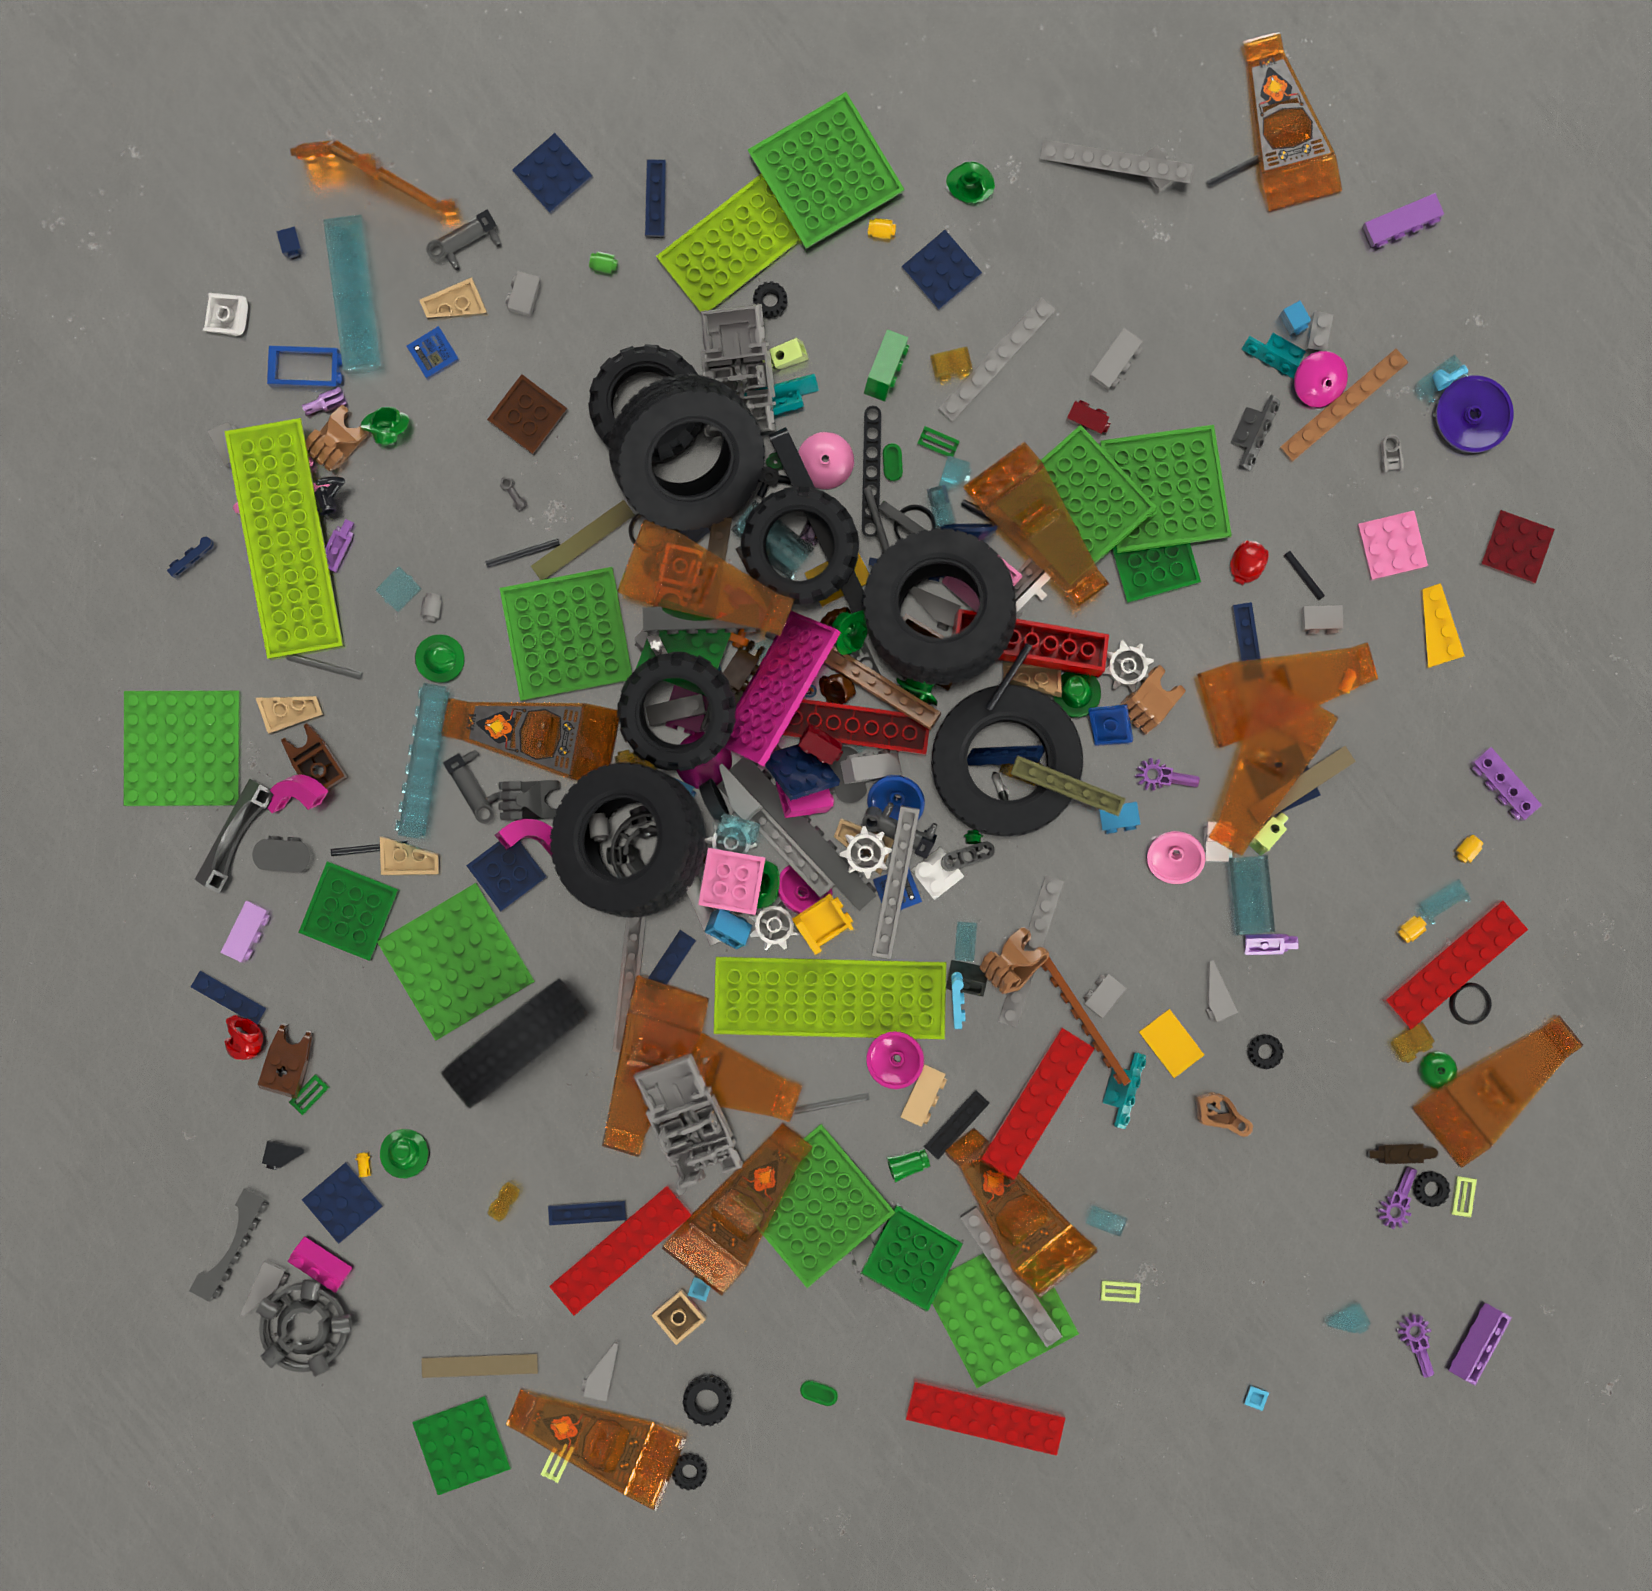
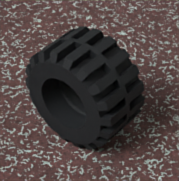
(700, 1416)

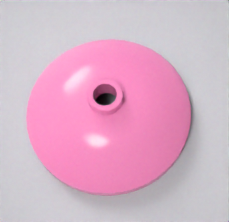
(840, 464)
(1172, 866)

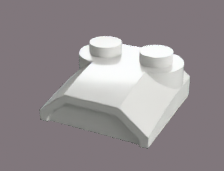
(226, 314)
(933, 876)

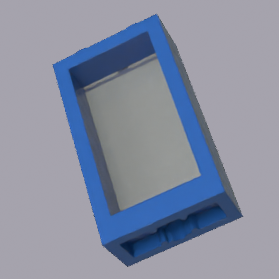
(304, 367)

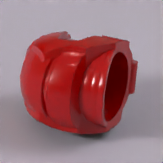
(1248, 561)
(242, 1045)

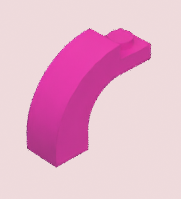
(301, 787)
(525, 829)

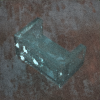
(737, 829)
(965, 941)

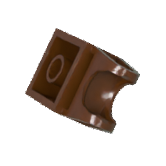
(312, 755)
(287, 1057)

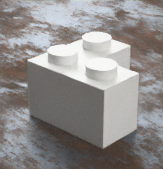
(1214, 851)

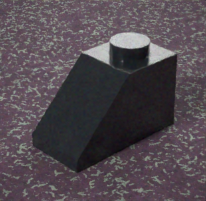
(280, 1154)

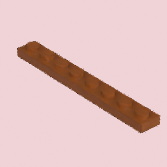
(1088, 1026)

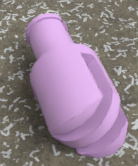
(326, 401)

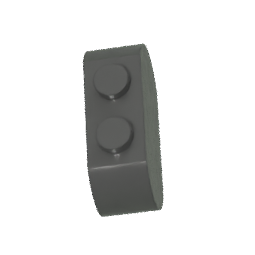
(851, 792)
(282, 855)

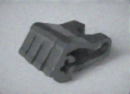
(526, 800)

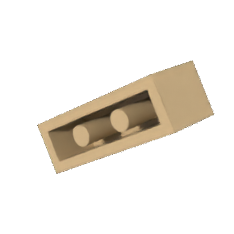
(923, 1096)

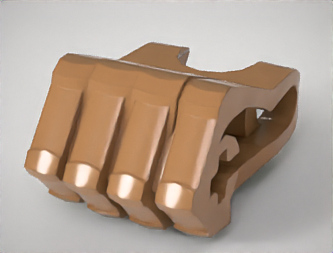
(334, 441)
(1151, 702)
(1014, 965)
(1229, 1120)

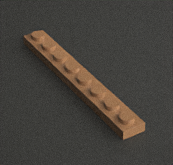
(1344, 405)
(883, 688)

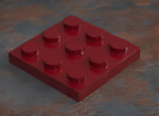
(1517, 546)

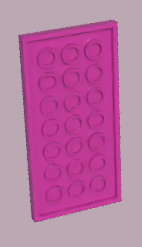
(779, 686)

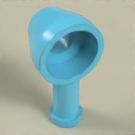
(1443, 379)

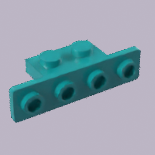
(1277, 353)
(789, 393)
(1124, 1096)

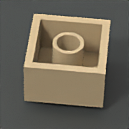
(678, 1316)

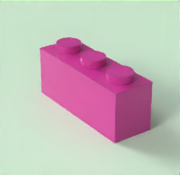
(319, 1264)

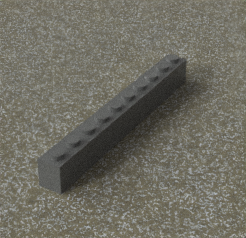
(804, 834)

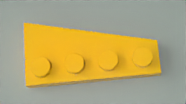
(1439, 628)

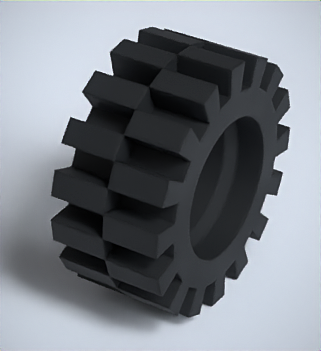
(773, 288)
(1265, 1063)
(1443, 1185)
(689, 1483)

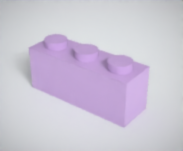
(245, 932)

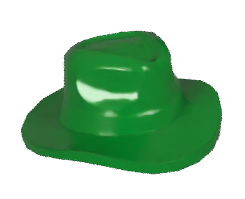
(970, 182)
(385, 424)
(852, 630)
(439, 658)
(920, 690)
(1078, 694)
(769, 885)
(404, 1153)

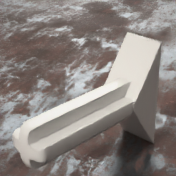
(656, 644)

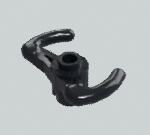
(326, 496)

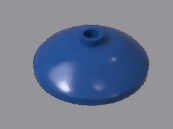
(886, 788)

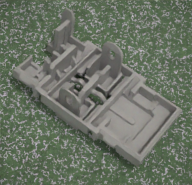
(737, 335)
(676, 1089)

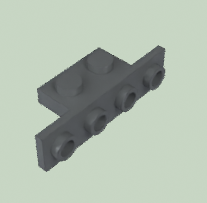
(1254, 429)

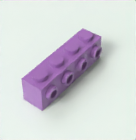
(1402, 220)
(1506, 784)
(1480, 1344)

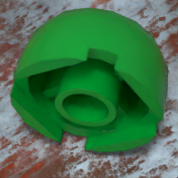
(1429, 1070)

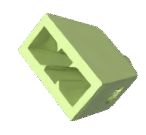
(793, 351)
(1265, 837)

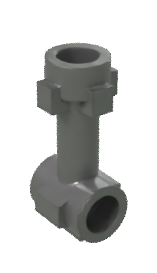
(507, 484)

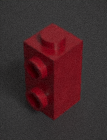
(1090, 419)
(821, 745)

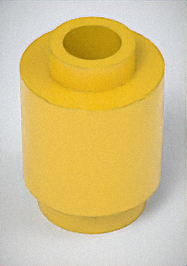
(881, 228)
(1469, 849)
(1412, 929)

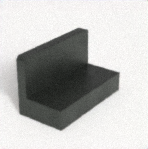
(973, 977)

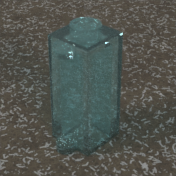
(1426, 386)
(1442, 900)

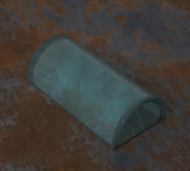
(783, 546)
(1252, 895)

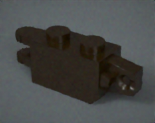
(742, 667)
(1403, 1153)

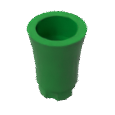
(907, 1164)

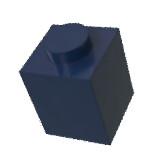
(290, 242)

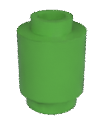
(603, 262)

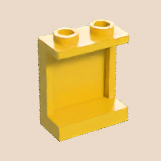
(822, 922)

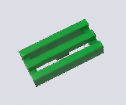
(941, 435)
(305, 1087)

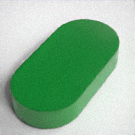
(892, 462)
(819, 1393)

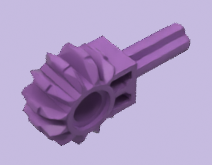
(1165, 776)
(1400, 1200)
(1418, 1342)

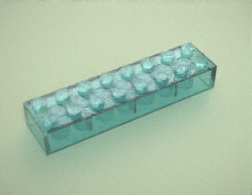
(353, 294)
(423, 761)

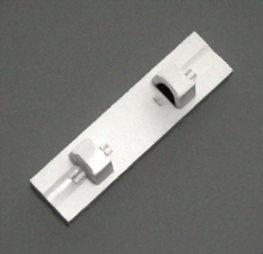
(1034, 589)

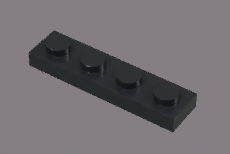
(956, 1124)

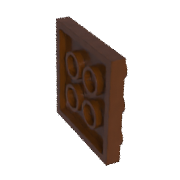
(527, 414)

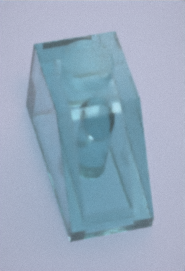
(955, 472)
(941, 505)
(1105, 1220)
(1350, 1319)

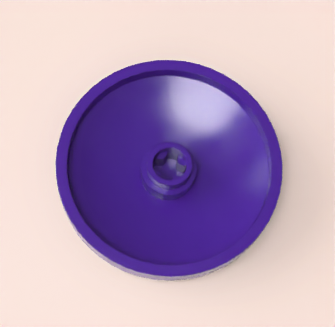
(1474, 414)

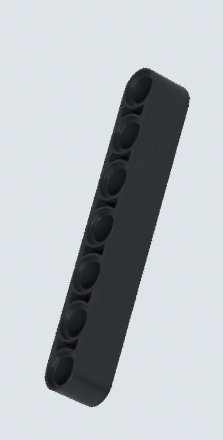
(871, 463)

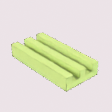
(1456, 1196)
(1121, 1299)
(550, 1475)

